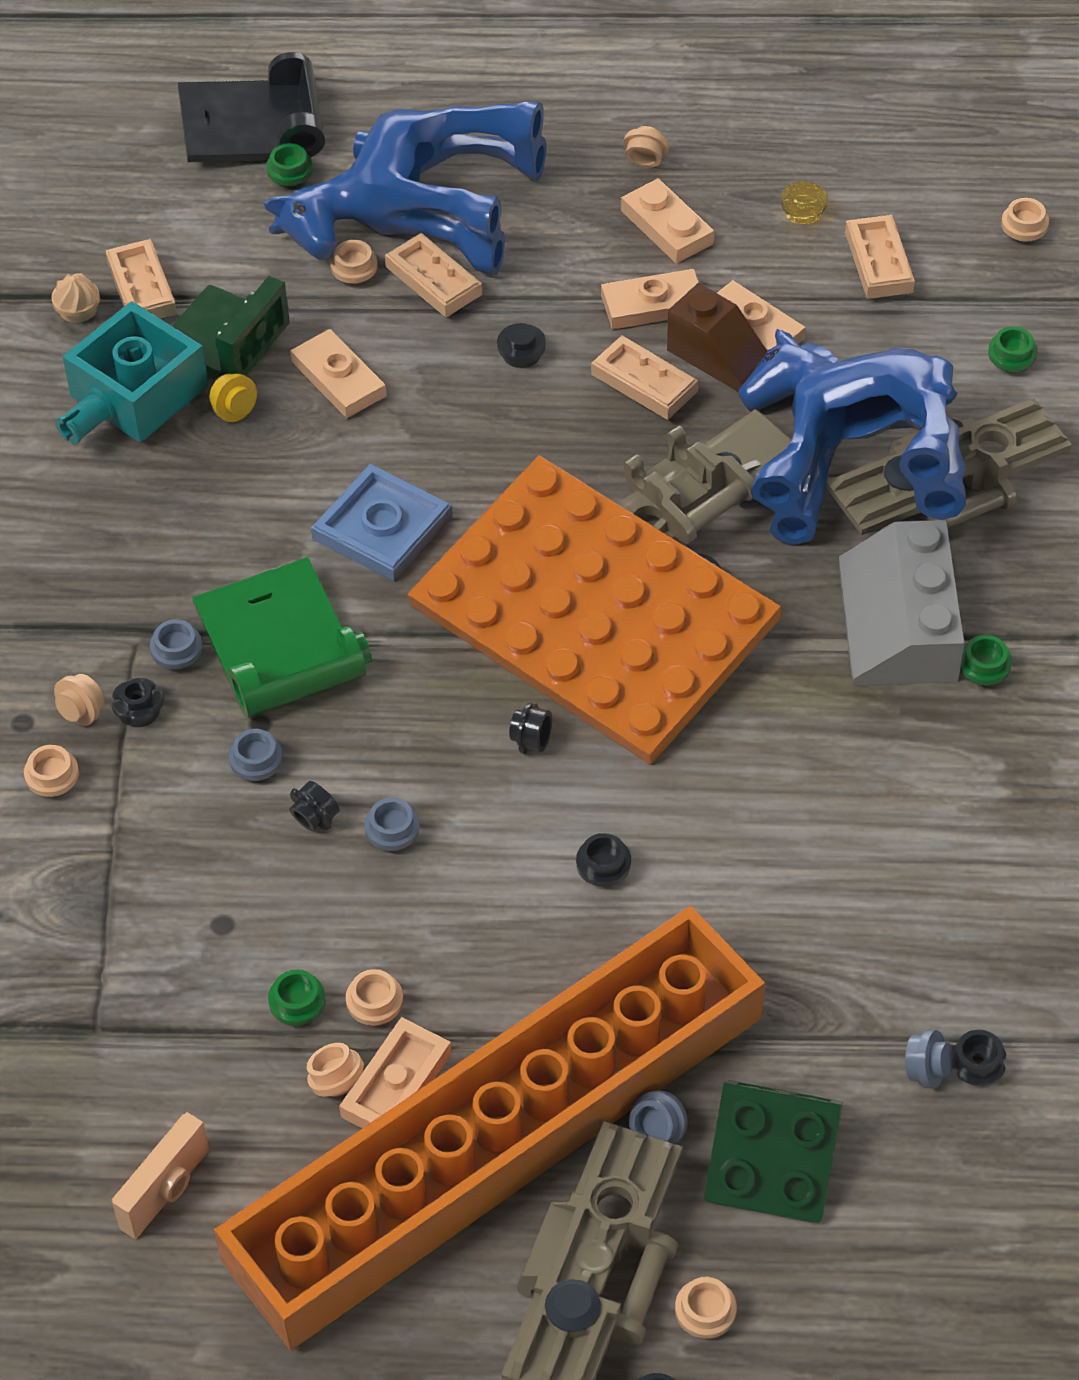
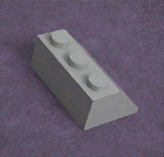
(902, 606)

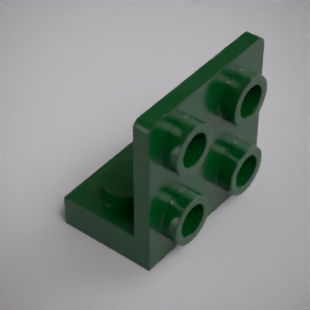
(236, 328)
(773, 1151)

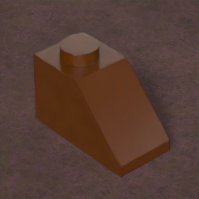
(714, 336)

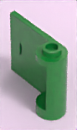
(280, 637)

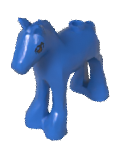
(385, 186)
(854, 402)

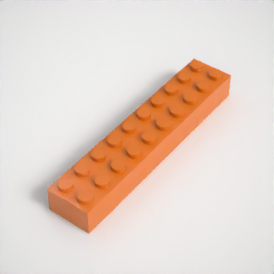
(488, 1126)

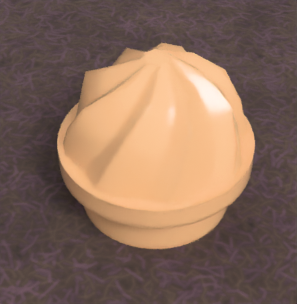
(75, 298)

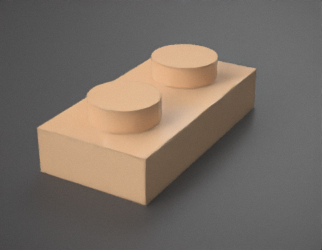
(667, 220)
(398, 1069)

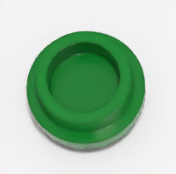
(289, 165)
(1013, 349)
(986, 660)
(296, 998)

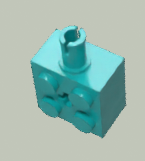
(131, 375)

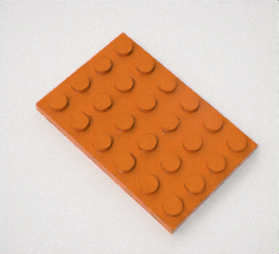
(595, 608)

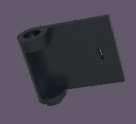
(253, 115)

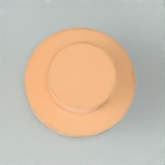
(645, 146)
(1025, 220)
(353, 262)
(79, 699)
(51, 771)
(374, 997)
(334, 1070)
(705, 1308)

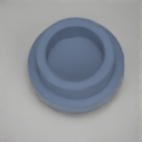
(175, 644)
(255, 755)
(391, 824)
(928, 1058)
(659, 1116)

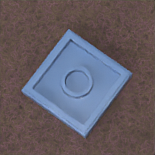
(382, 522)

